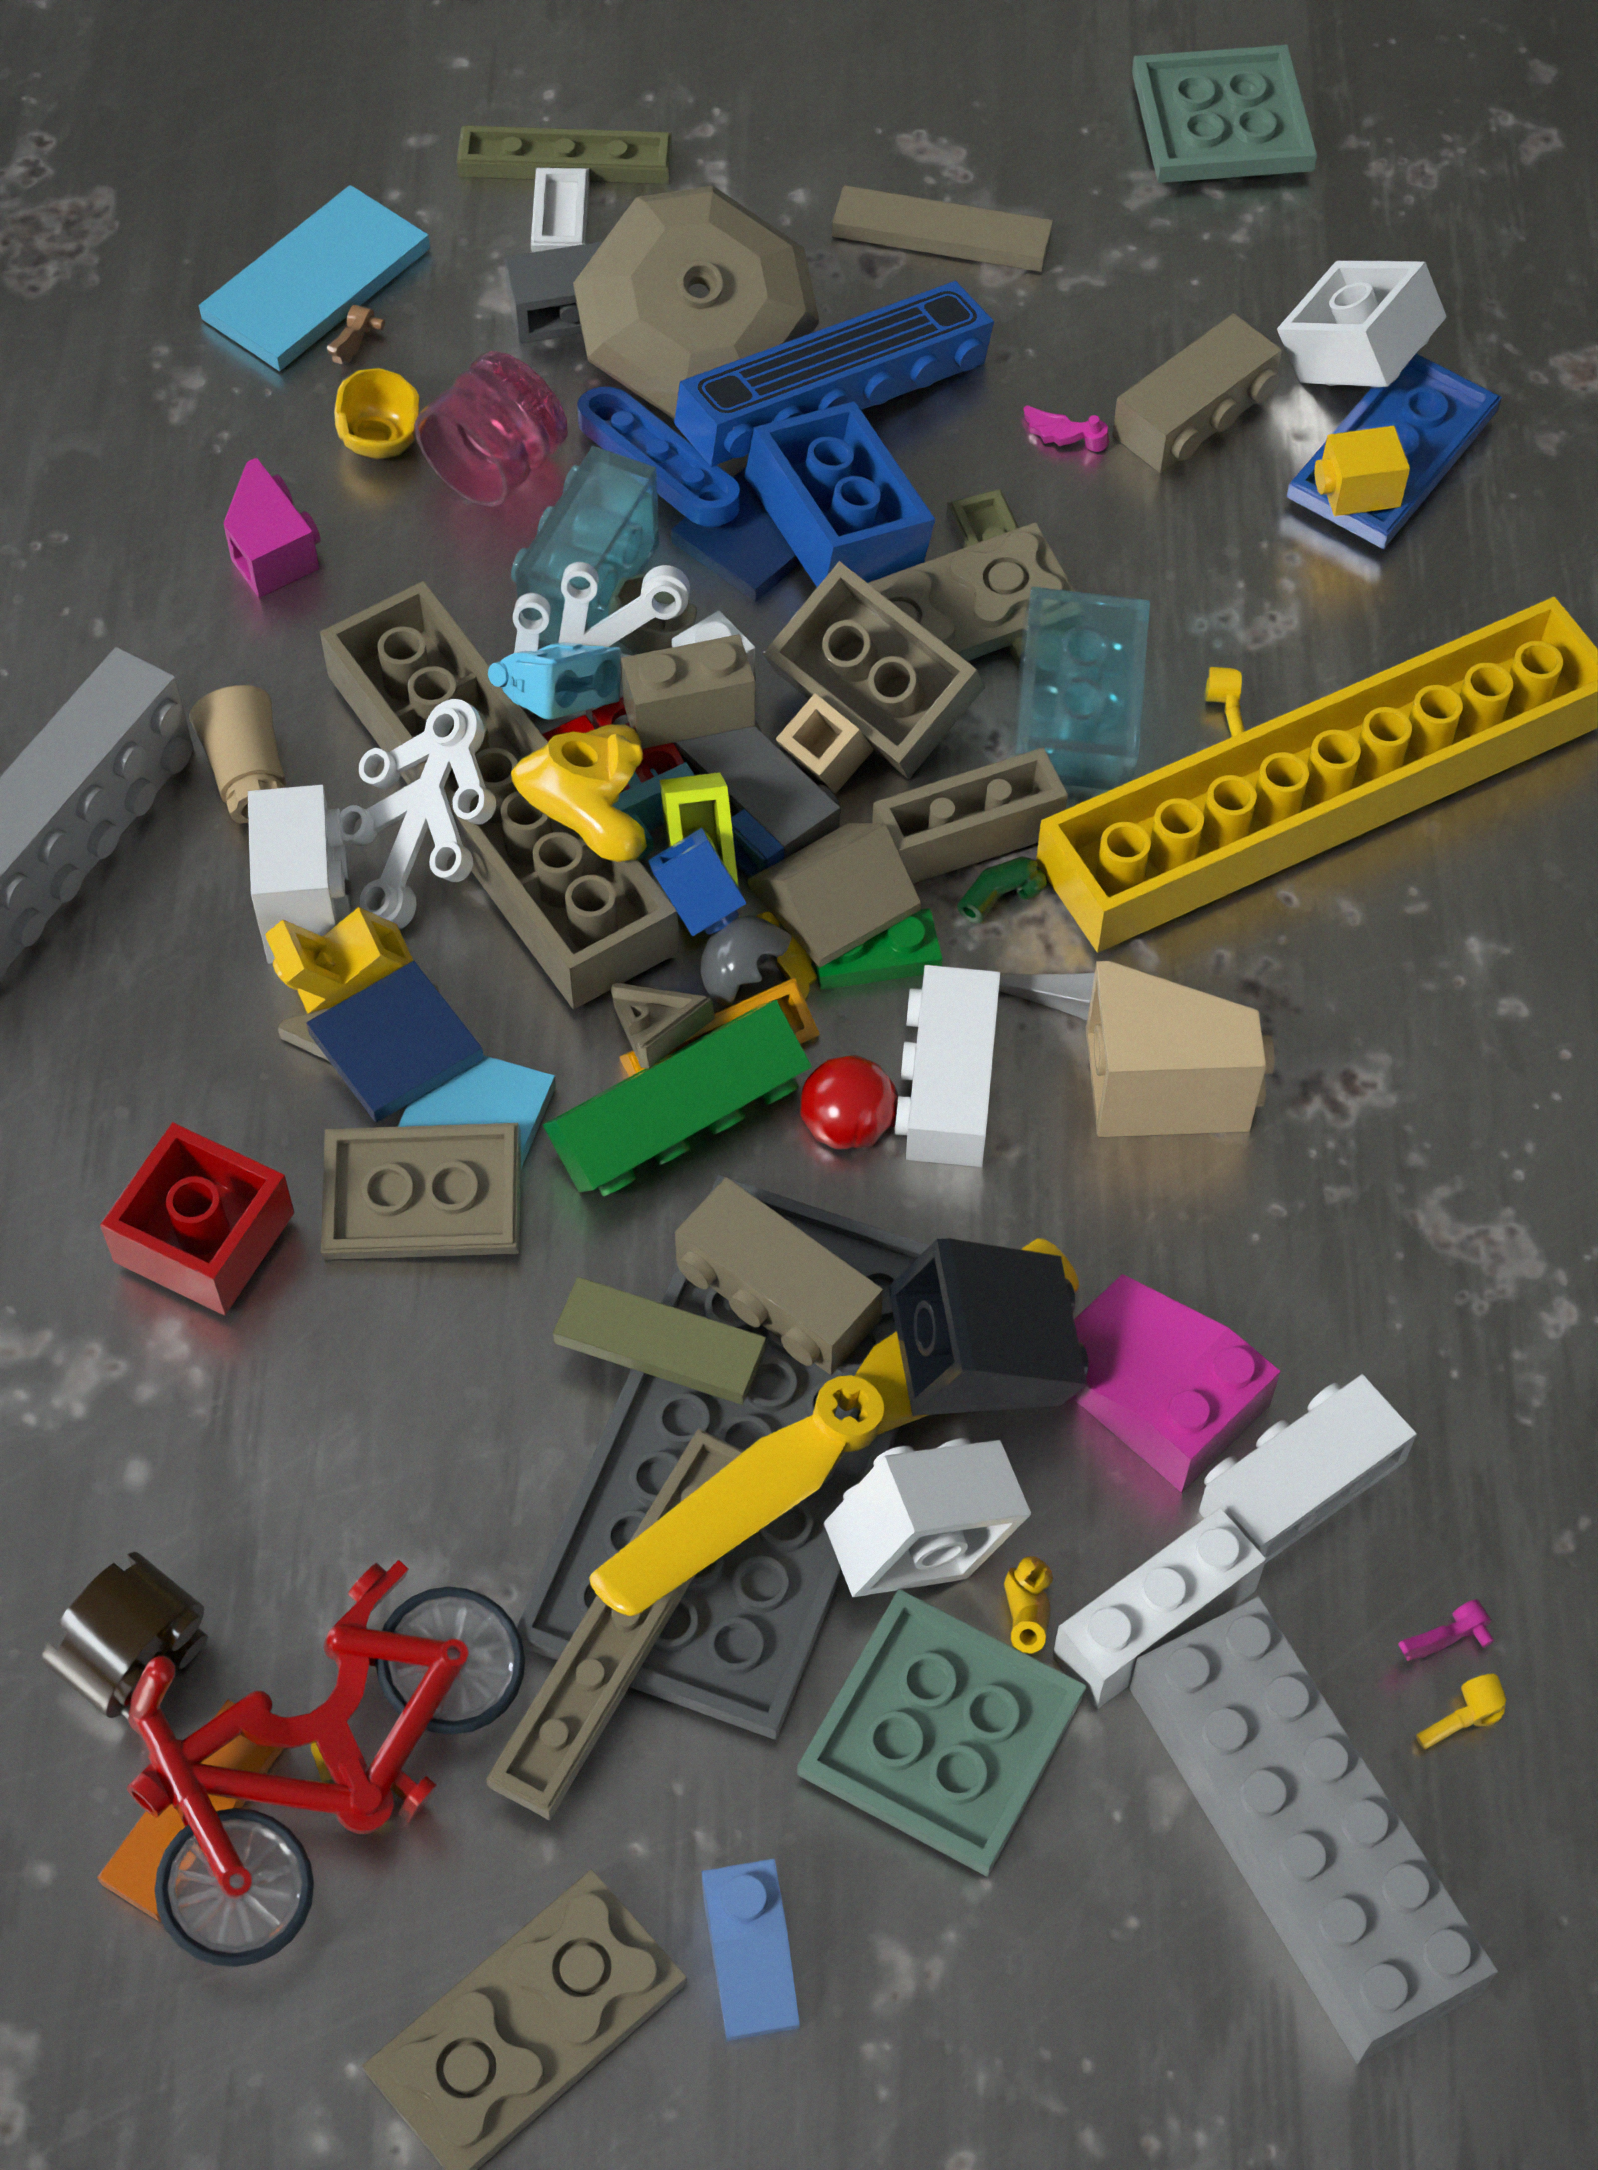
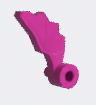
(1062, 431)
(1470, 1620)

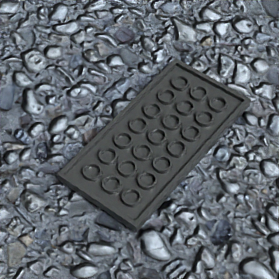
(756, 1610)

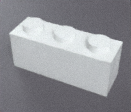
(949, 1066)
(1310, 1466)
(1159, 1601)

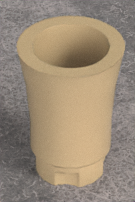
(239, 743)

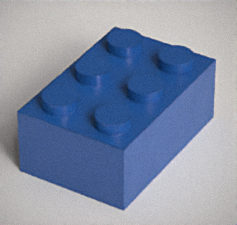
(838, 494)

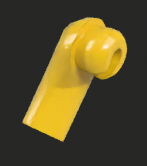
(1029, 1603)

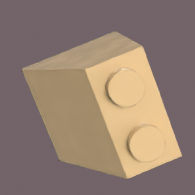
(1172, 1057)

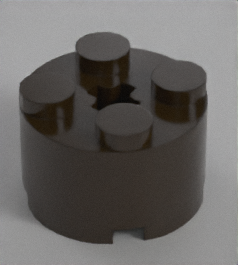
(119, 1628)

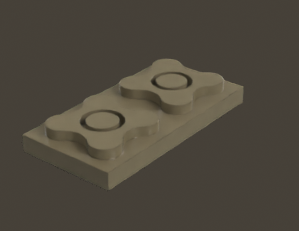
(978, 593)
(525, 2025)

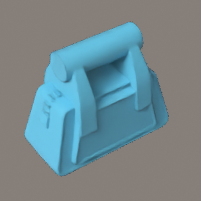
(560, 678)

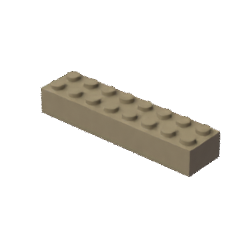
(576, 912)

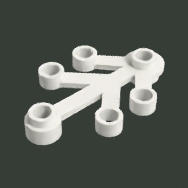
(611, 628)
(422, 806)

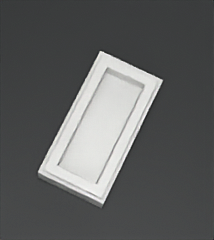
(560, 208)

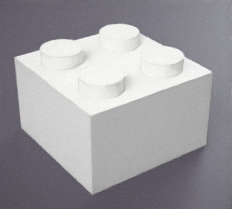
(1362, 323)
(296, 860)
(926, 1516)

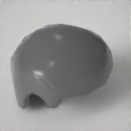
(736, 952)

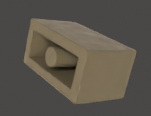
(689, 691)

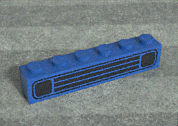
(851, 361)

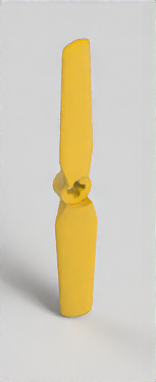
(766, 1478)

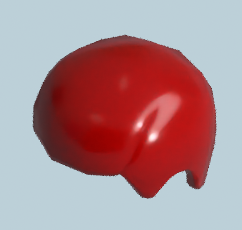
(849, 1102)

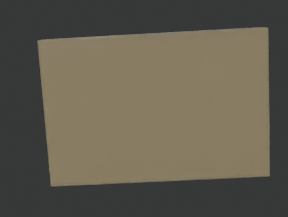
(421, 1191)

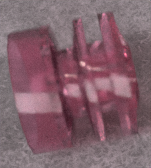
(491, 428)

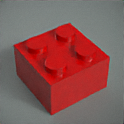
(198, 1218)

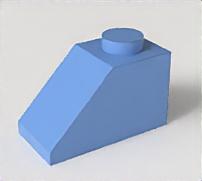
(750, 1949)

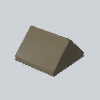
(839, 890)

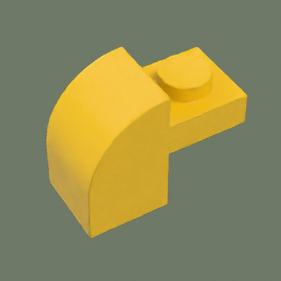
(341, 961)

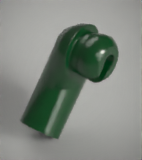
(996, 881)

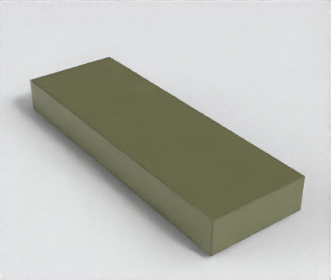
(659, 1340)

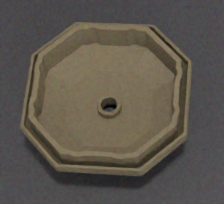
(638, 303)

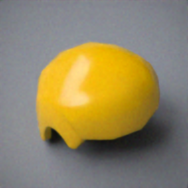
(376, 413)

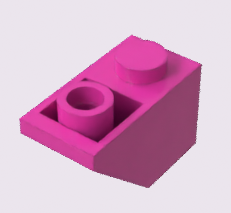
(267, 534)

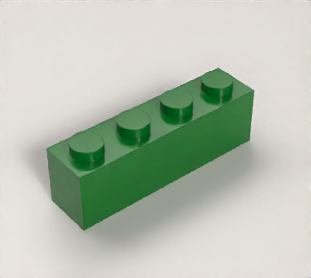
(678, 1097)

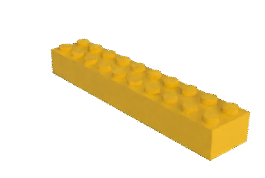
(1321, 774)

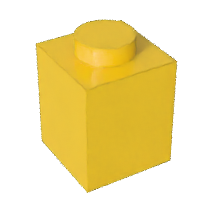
(1362, 471)

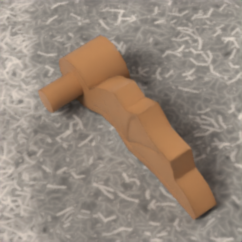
(359, 321)

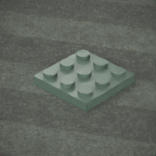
(1223, 113)
(942, 1731)

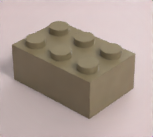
(875, 668)

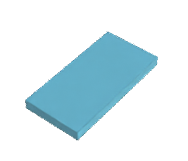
(314, 277)

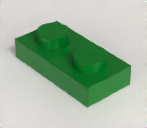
(890, 955)

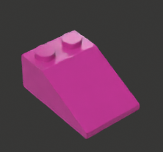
(1169, 1379)

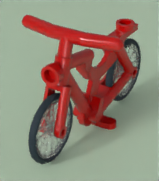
(240, 1879)

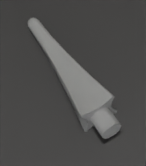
(1059, 991)

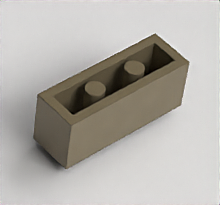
(1197, 393)
(972, 814)
(777, 1277)

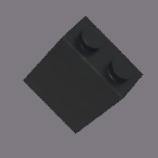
(986, 1329)

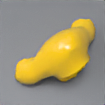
(579, 781)

